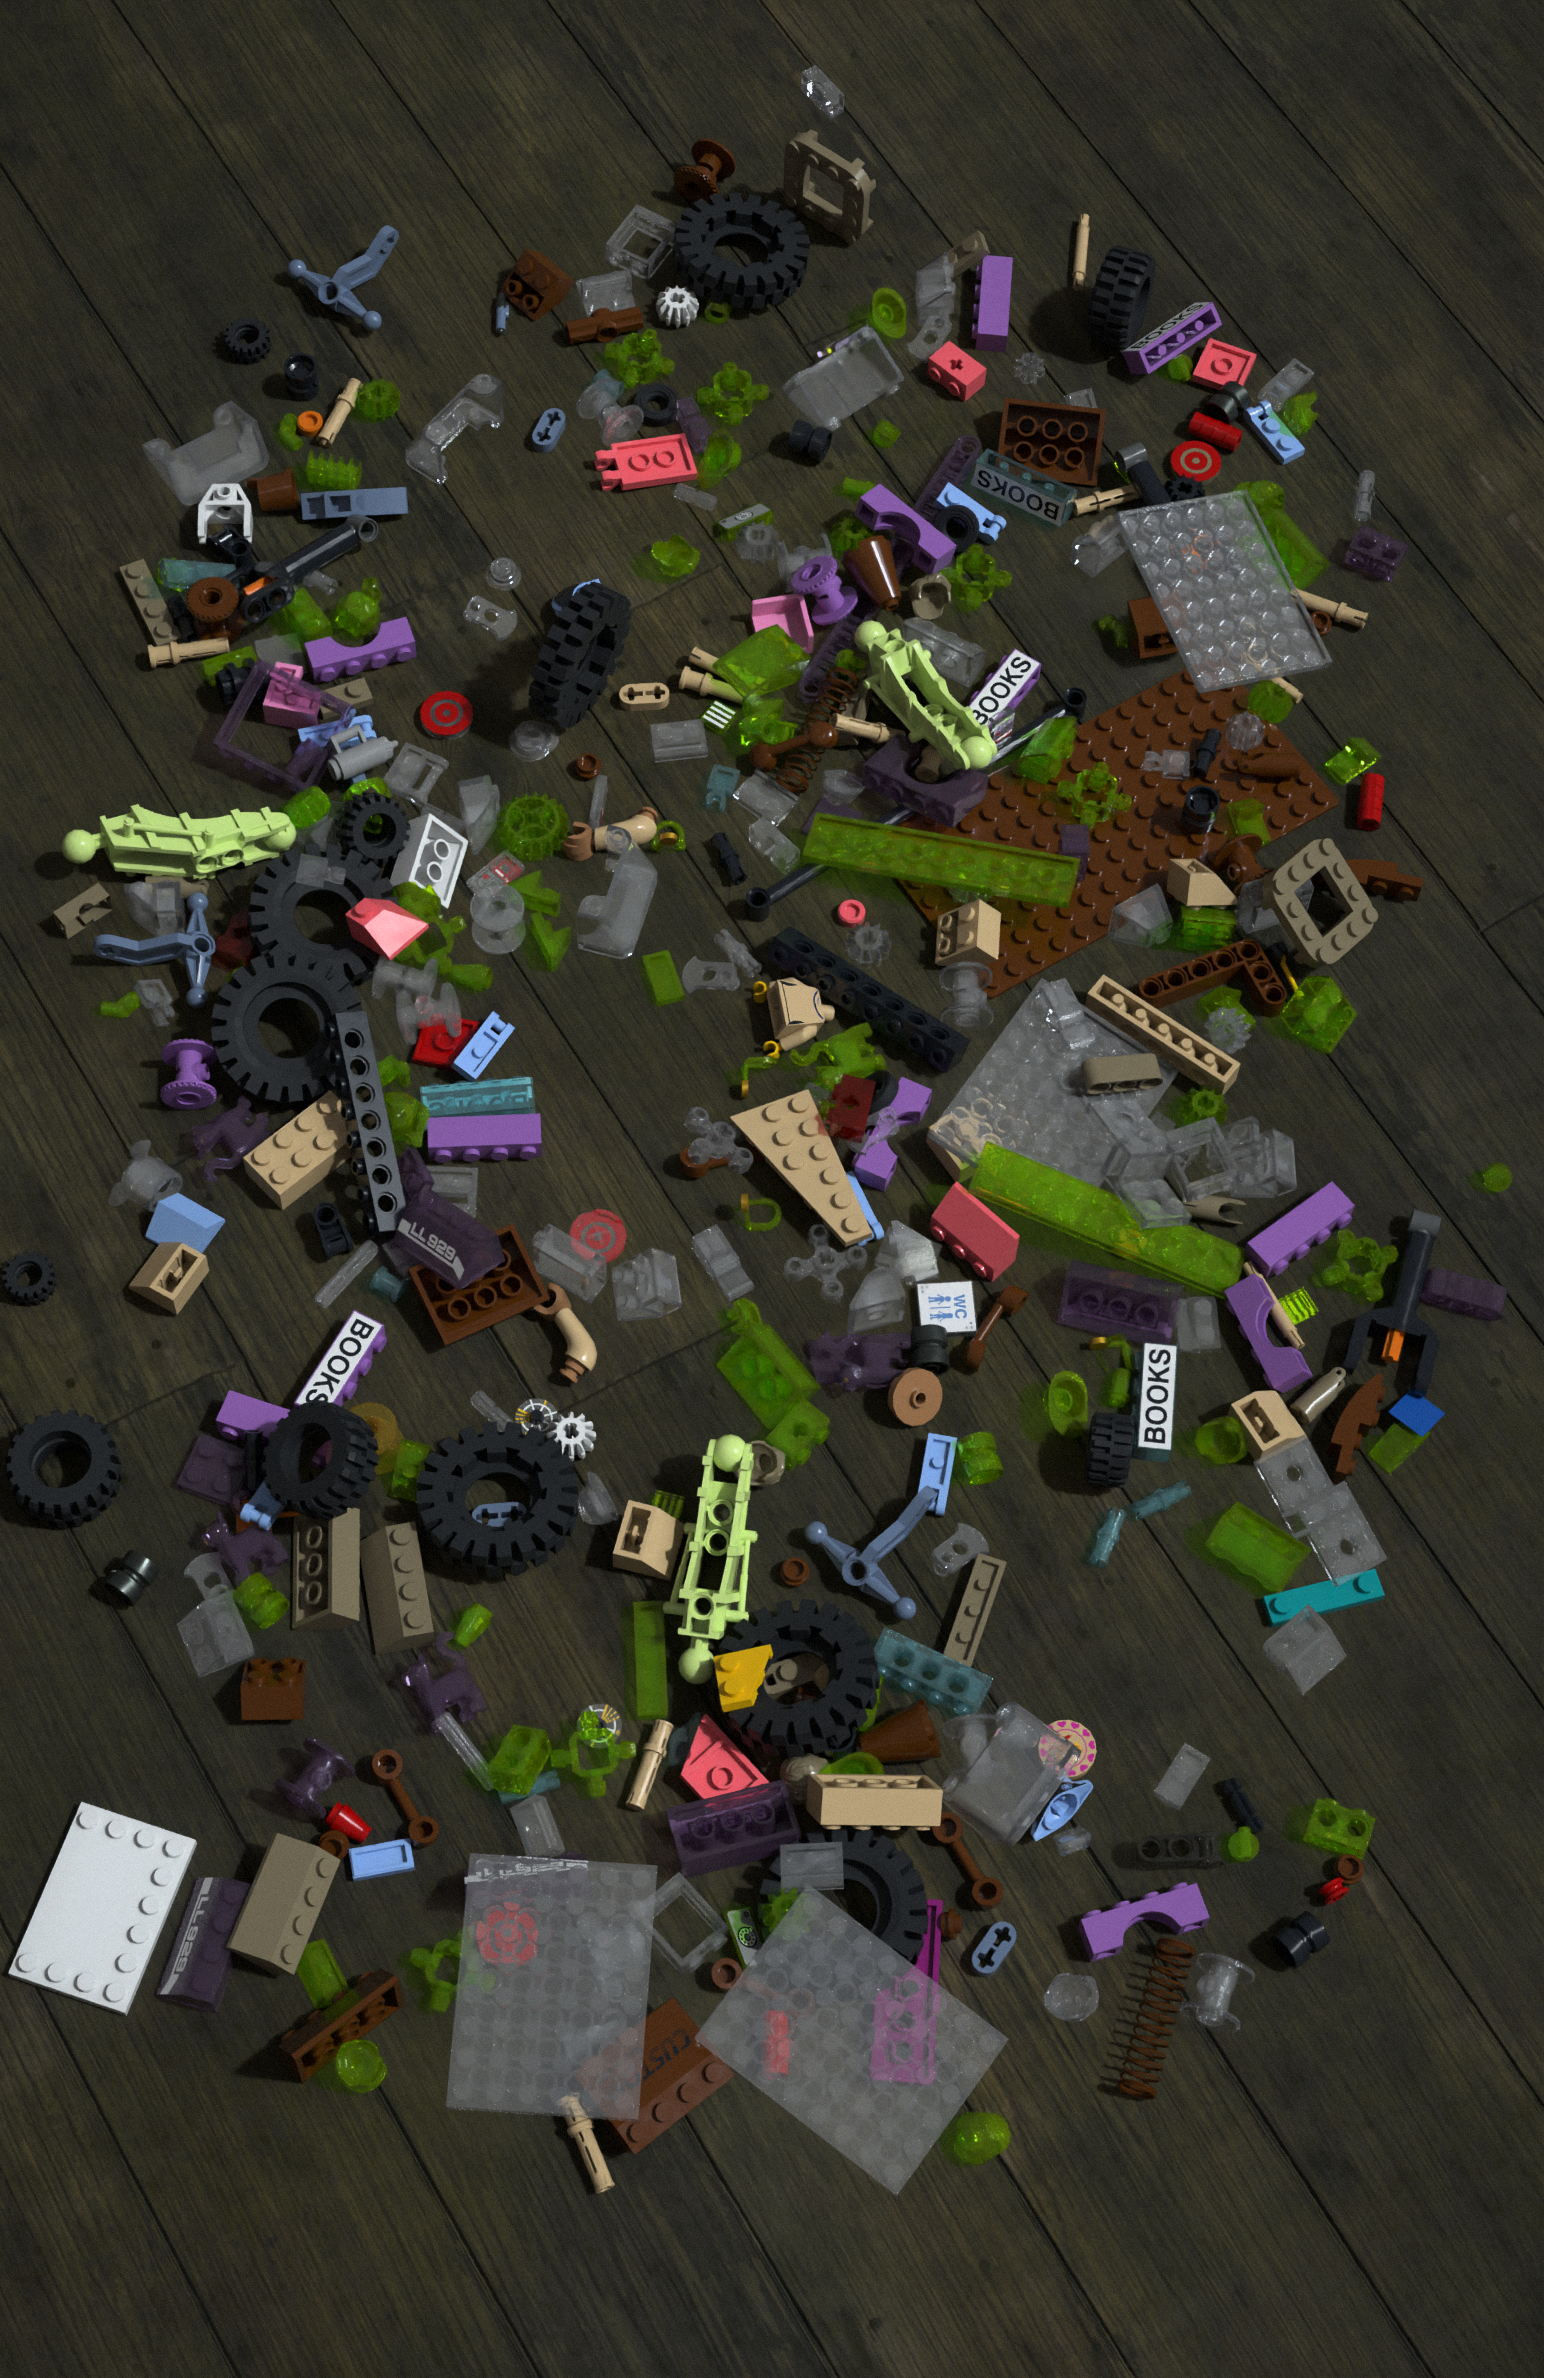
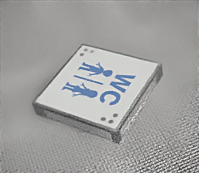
(948, 1305)

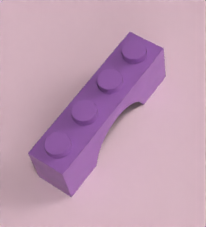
(884, 510)
(332, 660)
(880, 1162)
(1251, 1304)
(1179, 1909)

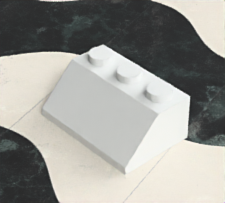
(430, 857)

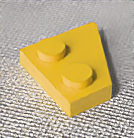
(740, 1676)

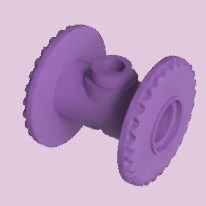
(819, 578)
(191, 1063)

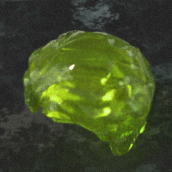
(1299, 413)
(675, 556)
(410, 892)
(1221, 1440)
(360, 2066)
(981, 2136)

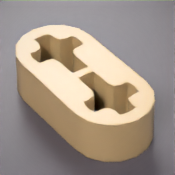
(644, 696)

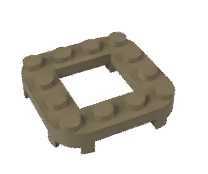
(805, 152)
(1279, 895)

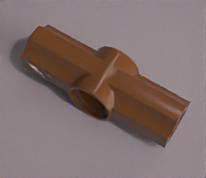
(604, 325)

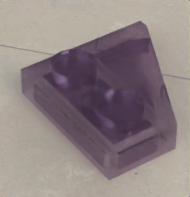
(413, 1175)

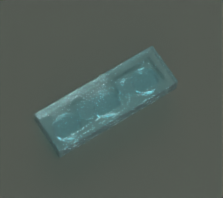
(185, 573)

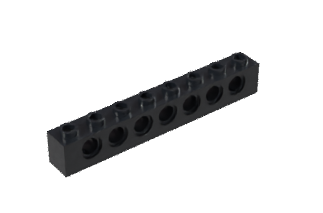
(868, 999)
(378, 1137)

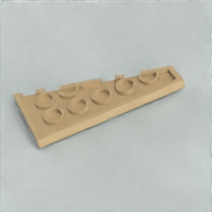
(803, 1155)

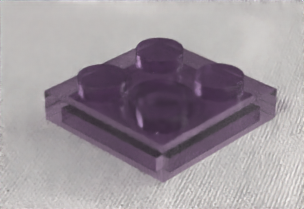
(213, 1470)

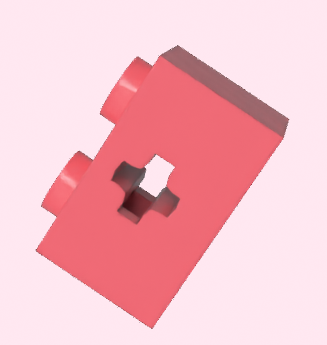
(956, 371)

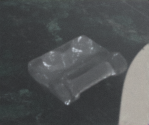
(408, 768)
(457, 1182)

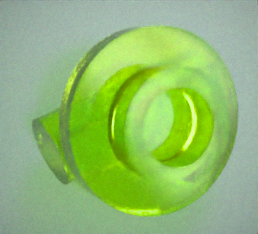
(1180, 367)
(848, 660)
(1243, 1845)

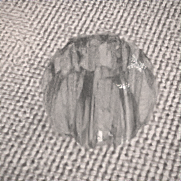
(1244, 731)

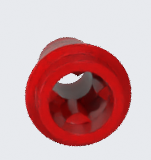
(348, 1821)

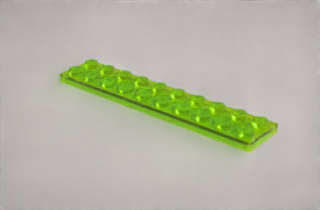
(941, 860)
(1104, 1220)

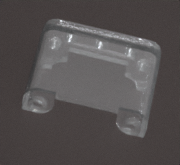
(844, 381)
(474, 405)
(218, 457)
(614, 922)
(1011, 1776)

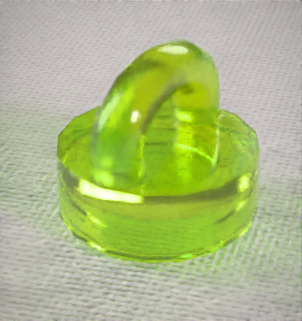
(725, 308)
(888, 430)
(1497, 1177)

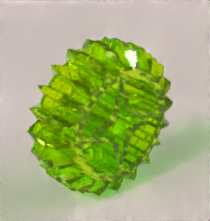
(533, 834)

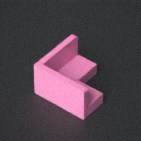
(788, 613)
(286, 707)

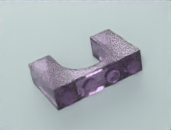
(943, 802)

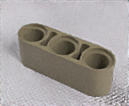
(1121, 1073)

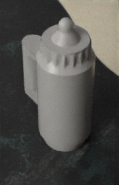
(360, 757)

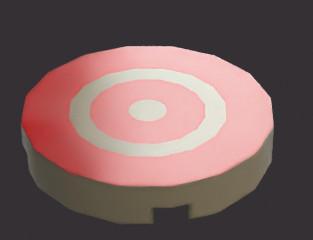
(1196, 460)

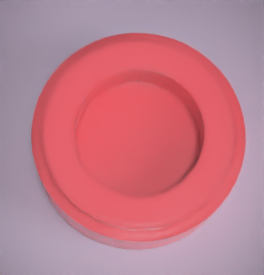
(851, 913)

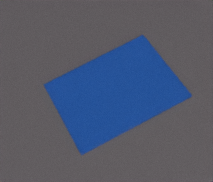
(1417, 1413)

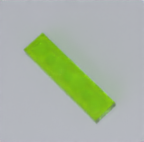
(650, 1660)

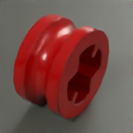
(1333, 1891)

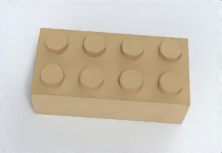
(300, 1152)
(874, 1800)

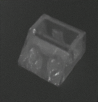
(935, 288)
(157, 906)
(1271, 1172)
(916, 1254)
(646, 1286)
(215, 1635)
(1304, 1649)

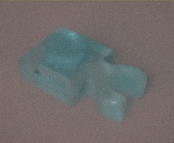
(721, 784)

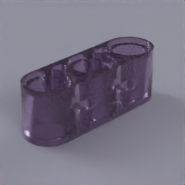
(1464, 1294)

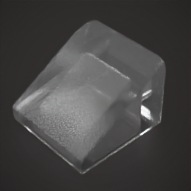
(1081, 398)
(1072, 1840)

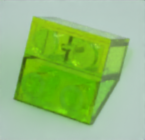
(1048, 749)
(1205, 928)
(1319, 1013)

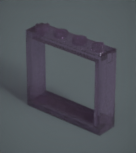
(259, 672)

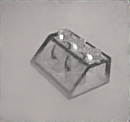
(948, 652)

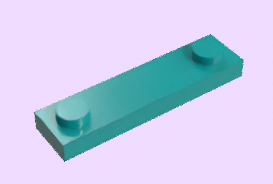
(1323, 1597)

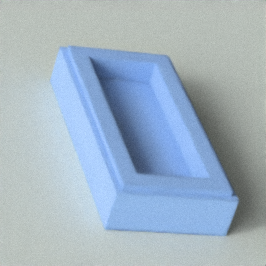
(381, 1859)

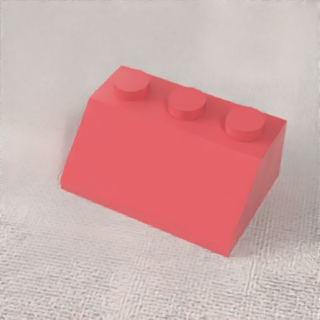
(974, 1233)

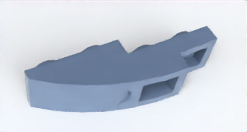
(349, 502)

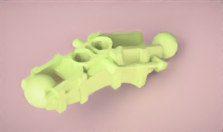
(941, 723)
(182, 845)
(728, 1454)

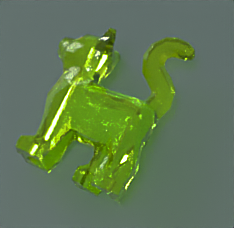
(844, 1052)

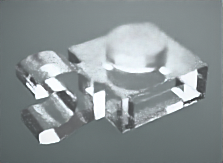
(1171, 763)
(314, 870)
(155, 996)

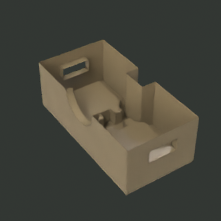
(82, 909)

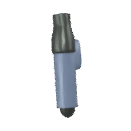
(502, 313)

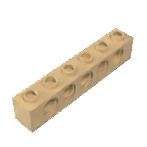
(1163, 1035)

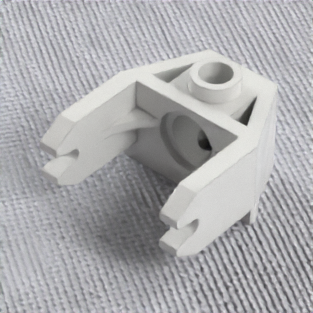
(211, 510)

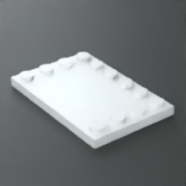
(103, 1908)

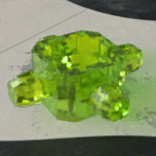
(647, 345)
(734, 407)
(975, 562)
(1097, 779)
(455, 924)
(1354, 1283)
(624, 1750)
(441, 1989)

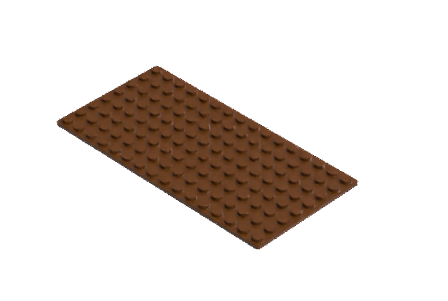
(1133, 845)

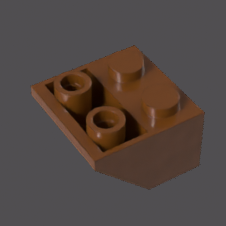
(536, 284)
(1148, 630)
(273, 1689)

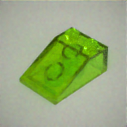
(763, 663)

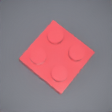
(1223, 364)

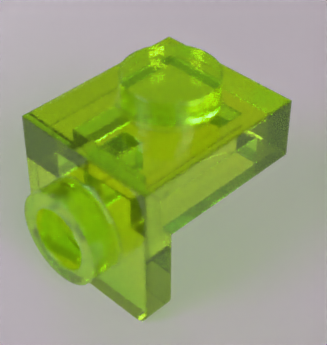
(392, 1068)

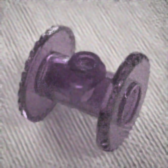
(314, 1778)

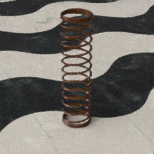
(791, 773)
(1149, 2092)

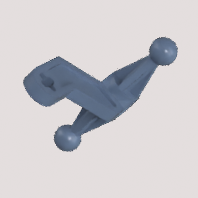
(349, 277)
(192, 948)
(874, 1580)

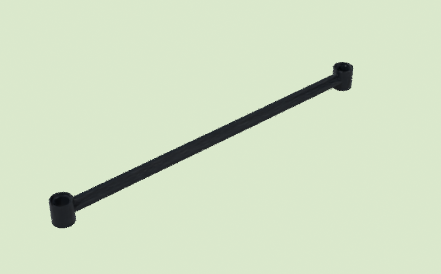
(901, 813)

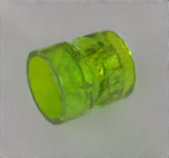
(981, 1461)
(264, 1604)

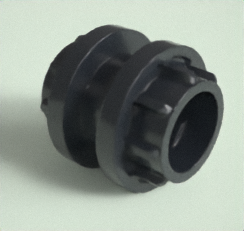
(232, 679)

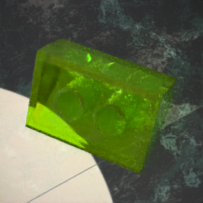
(1296, 550)
(767, 1374)
(1257, 1547)

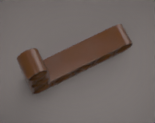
(1216, 975)

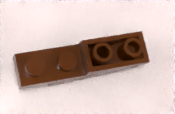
(1380, 878)
(1353, 1424)

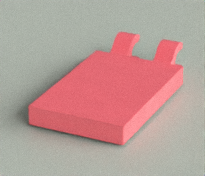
(646, 463)

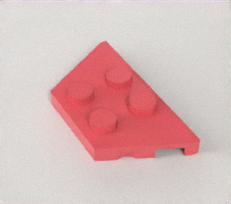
(716, 1764)

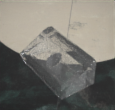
(537, 1827)

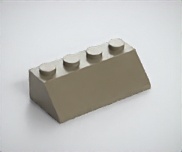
(326, 1571)
(396, 1589)
(283, 1904)

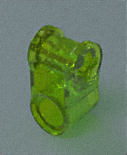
(770, 730)

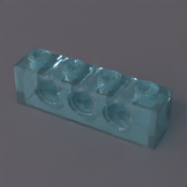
(948, 1672)

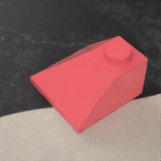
(384, 926)

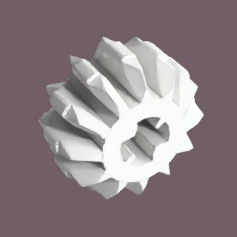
(677, 306)
(574, 1426)

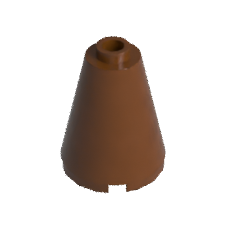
(874, 571)
(902, 1736)

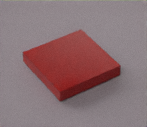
(438, 1048)

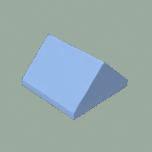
(183, 1221)

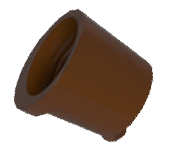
(276, 491)

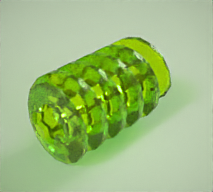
(333, 472)

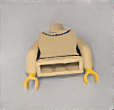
(794, 1012)

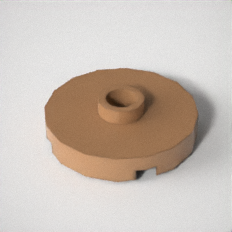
(904, 1392)

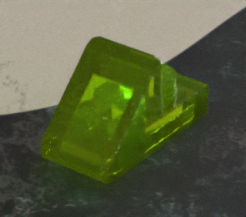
(759, 707)
(1352, 760)
(1248, 818)
(534, 896)
(552, 944)
(1226, 998)
(1396, 1446)
(408, 1465)

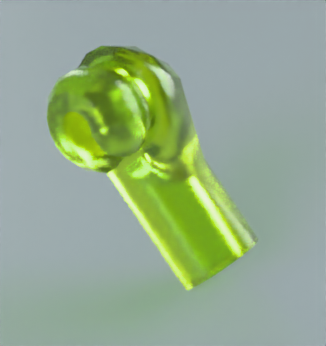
(287, 431)
(1116, 627)
(123, 1007)

